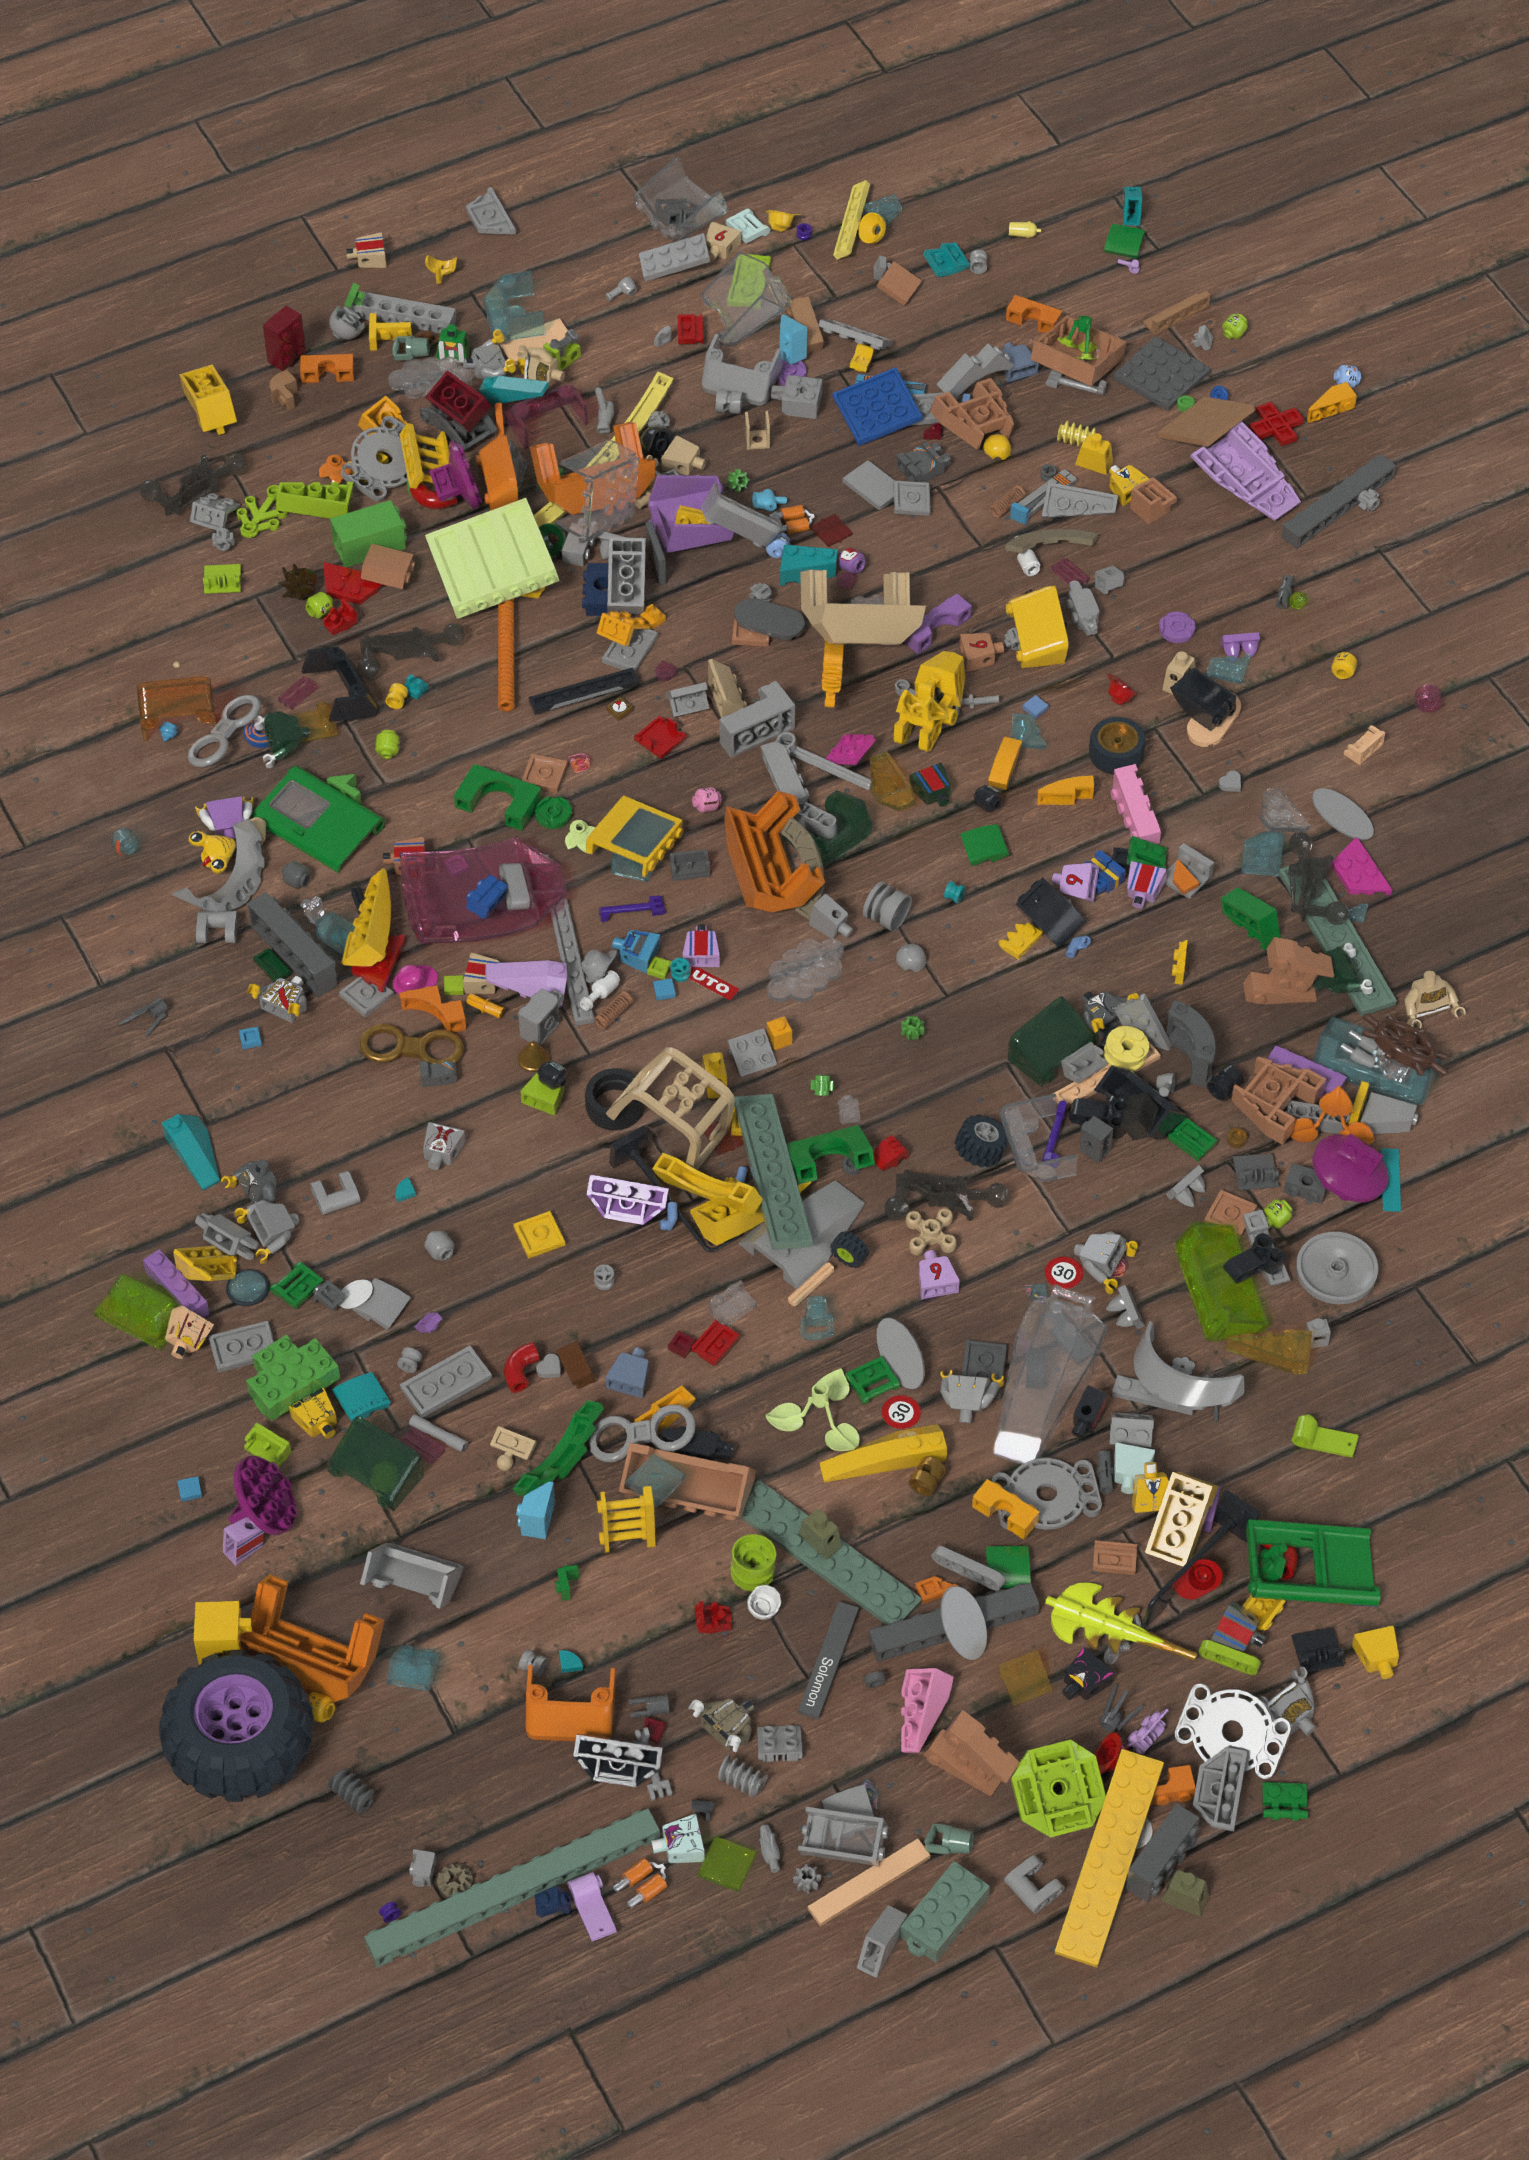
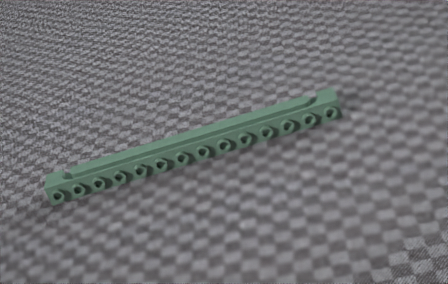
(511, 1887)

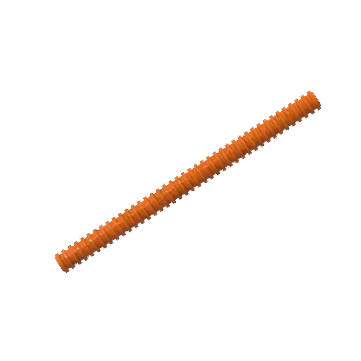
(506, 655)

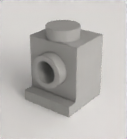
(1108, 579)
(1319, 1328)
(422, 1868)

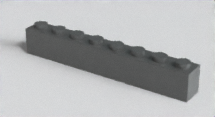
(1337, 501)
(927, 1629)

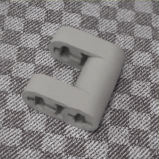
(221, 919)
(336, 1200)
(1029, 1894)

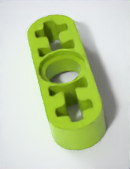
(1229, 1657)

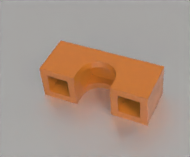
(1022, 309)
(315, 365)
(1179, 1787)

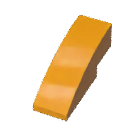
(1004, 763)
(1066, 791)
(677, 1397)

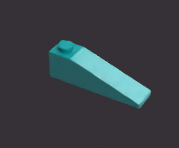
(508, 389)
(193, 1146)

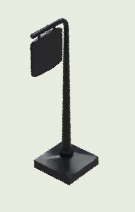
(631, 1148)
(1233, 1517)

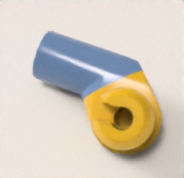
(741, 1175)

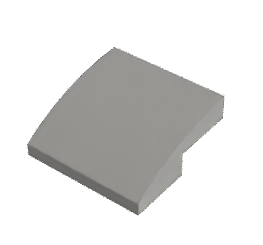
(383, 1304)
(850, 1801)

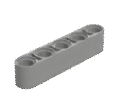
(1312, 1111)

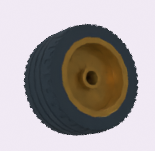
(1116, 744)

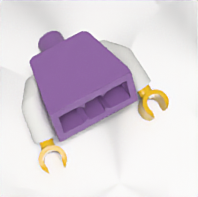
(224, 813)

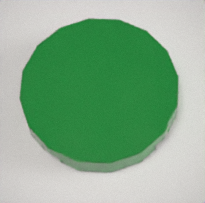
(553, 812)

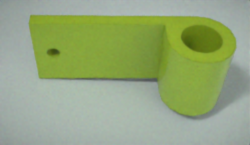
(1310, 1436)

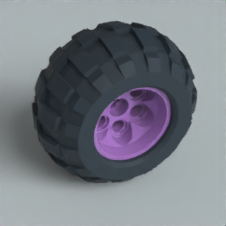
(240, 1761)

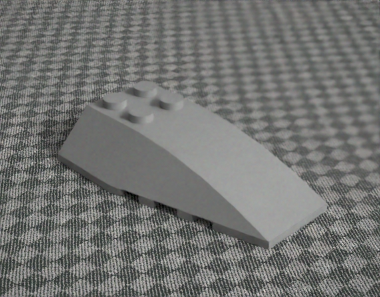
(827, 1214)

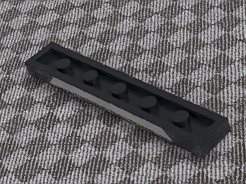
(583, 691)

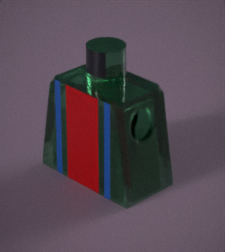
(931, 785)

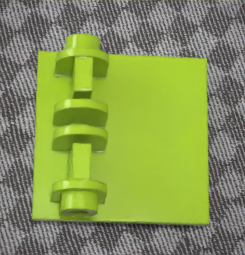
(222, 578)

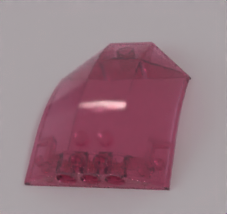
(439, 882)

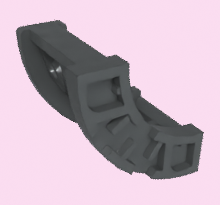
(452, 430)
(1193, 1037)

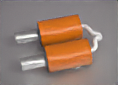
(794, 519)
(649, 1888)

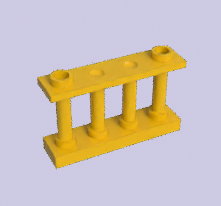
(412, 451)
(646, 1520)

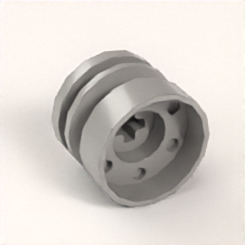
(887, 906)

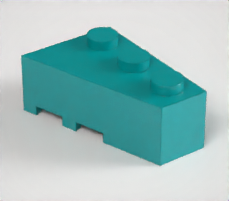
(802, 558)

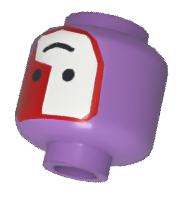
(852, 560)

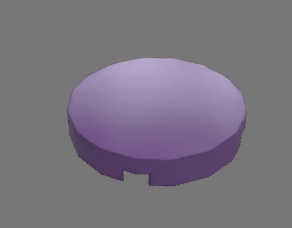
(795, 369)
(1177, 627)

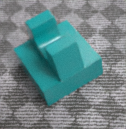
(415, 686)

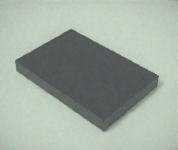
(655, 553)
(983, 1360)

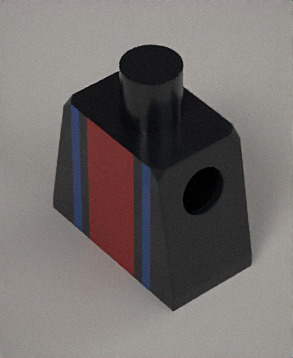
(1089, 1411)

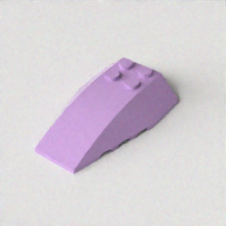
(1248, 471)

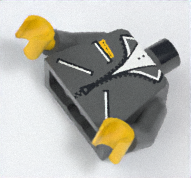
(1100, 1010)
(255, 1180)

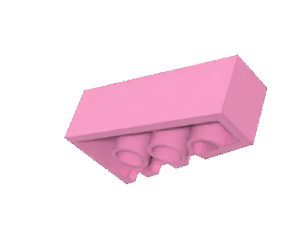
(1134, 805)

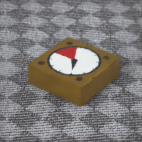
(619, 708)

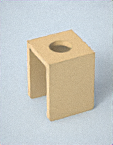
(764, 434)

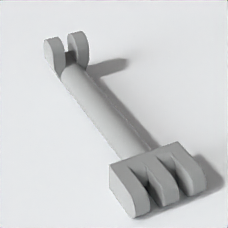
(1055, 378)
(657, 1785)

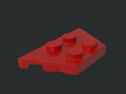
(347, 584)
(381, 971)

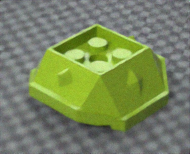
(1081, 1788)

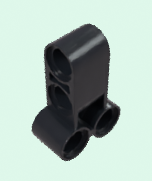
(1110, 1113)
(1255, 1260)

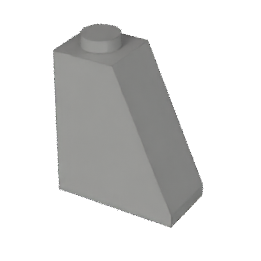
(1389, 1114)
(881, 1941)

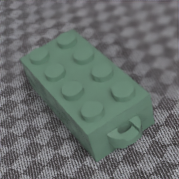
(944, 1912)

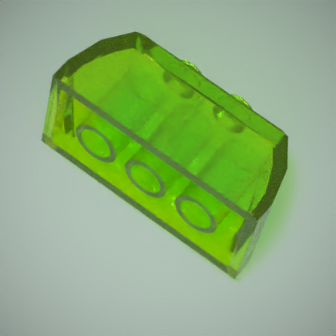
(137, 1310)

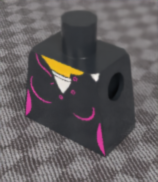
(1086, 1676)

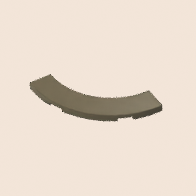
(1028, 540)
(809, 854)

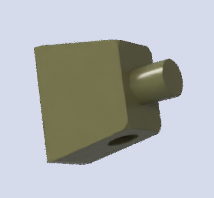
(818, 1530)
(1186, 1893)

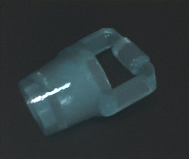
(817, 1315)

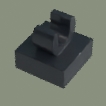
(703, 1805)

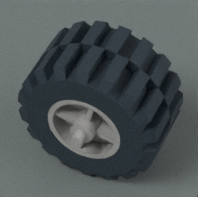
(981, 1141)

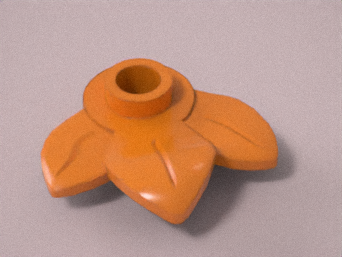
(333, 470)

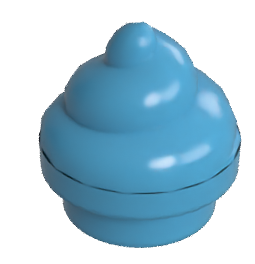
(168, 731)

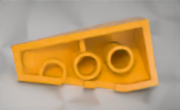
(374, 415)

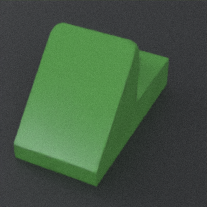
(346, 785)

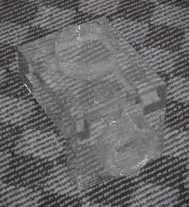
(848, 1109)

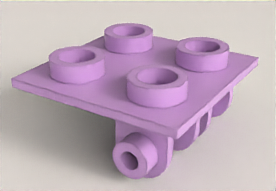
(1151, 1729)

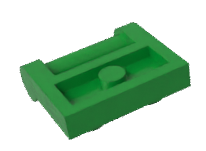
(1146, 853)
(300, 1289)
(870, 1374)

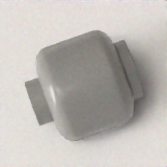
(439, 1245)

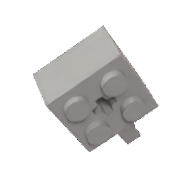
(799, 396)
(540, 1016)

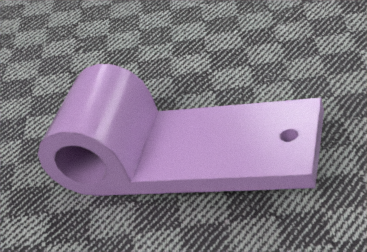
(590, 1905)

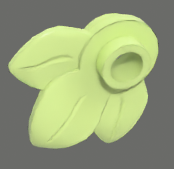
(578, 837)

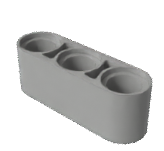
(816, 820)
(517, 892)

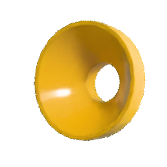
(867, 228)

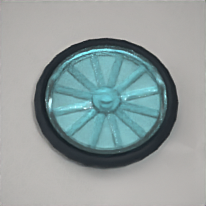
(247, 1287)

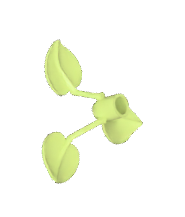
(833, 1387)

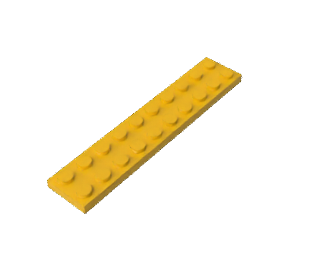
(1109, 1858)

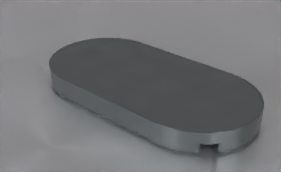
(769, 619)

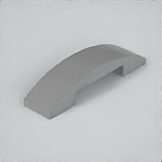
(1255, 1224)

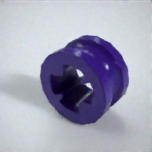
(803, 235)
(390, 1912)

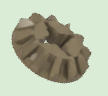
(444, 1878)

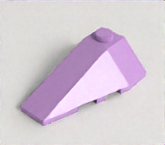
(528, 976)

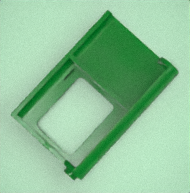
(1339, 1560)

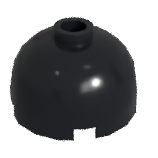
(656, 441)

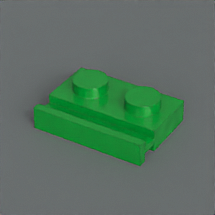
(1192, 1139)

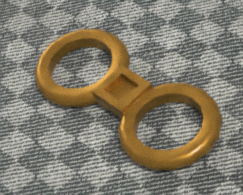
(409, 1046)

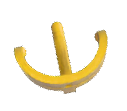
(436, 267)

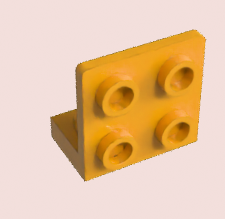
(620, 626)

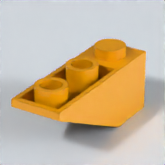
(1333, 401)

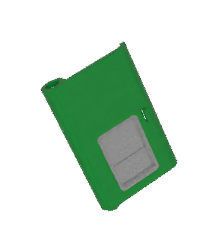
(317, 818)

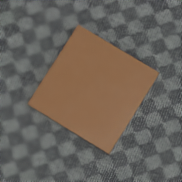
(1206, 421)

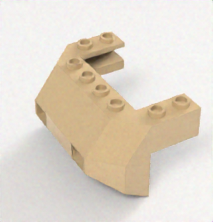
(861, 622)

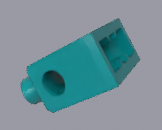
(1132, 200)

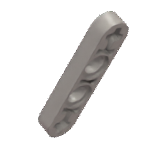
(968, 1568)

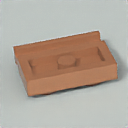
(1114, 1557)

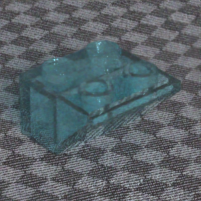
(413, 1668)

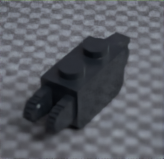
(702, 1445)

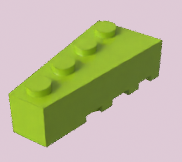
(314, 499)

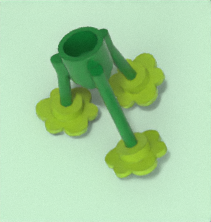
(1084, 325)

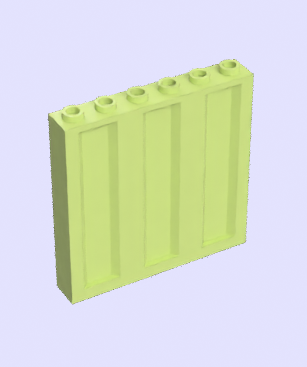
(492, 558)

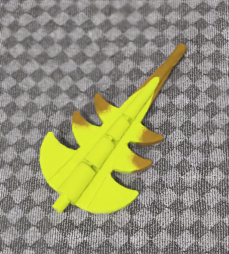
(1076, 1610)

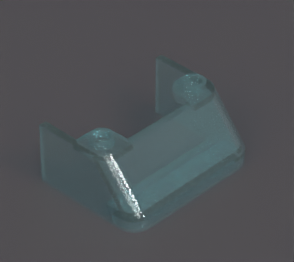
(512, 320)

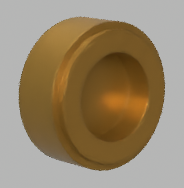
(1237, 1137)

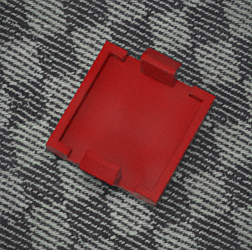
(660, 736)

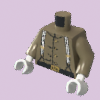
(725, 1721)

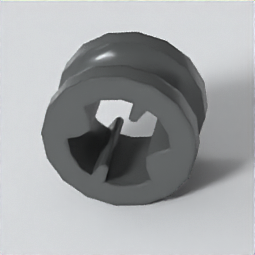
(1045, 469)

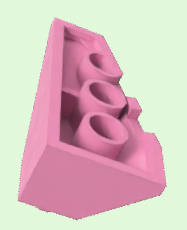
(925, 1698)

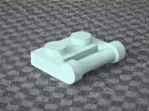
(748, 231)

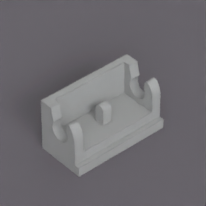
(1083, 1063)

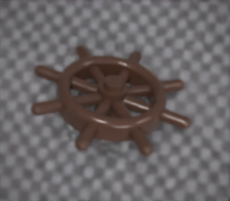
(1402, 1049)

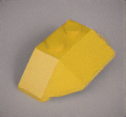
(205, 1263)

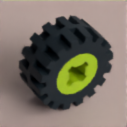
(849, 1249)

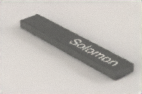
(828, 1660)

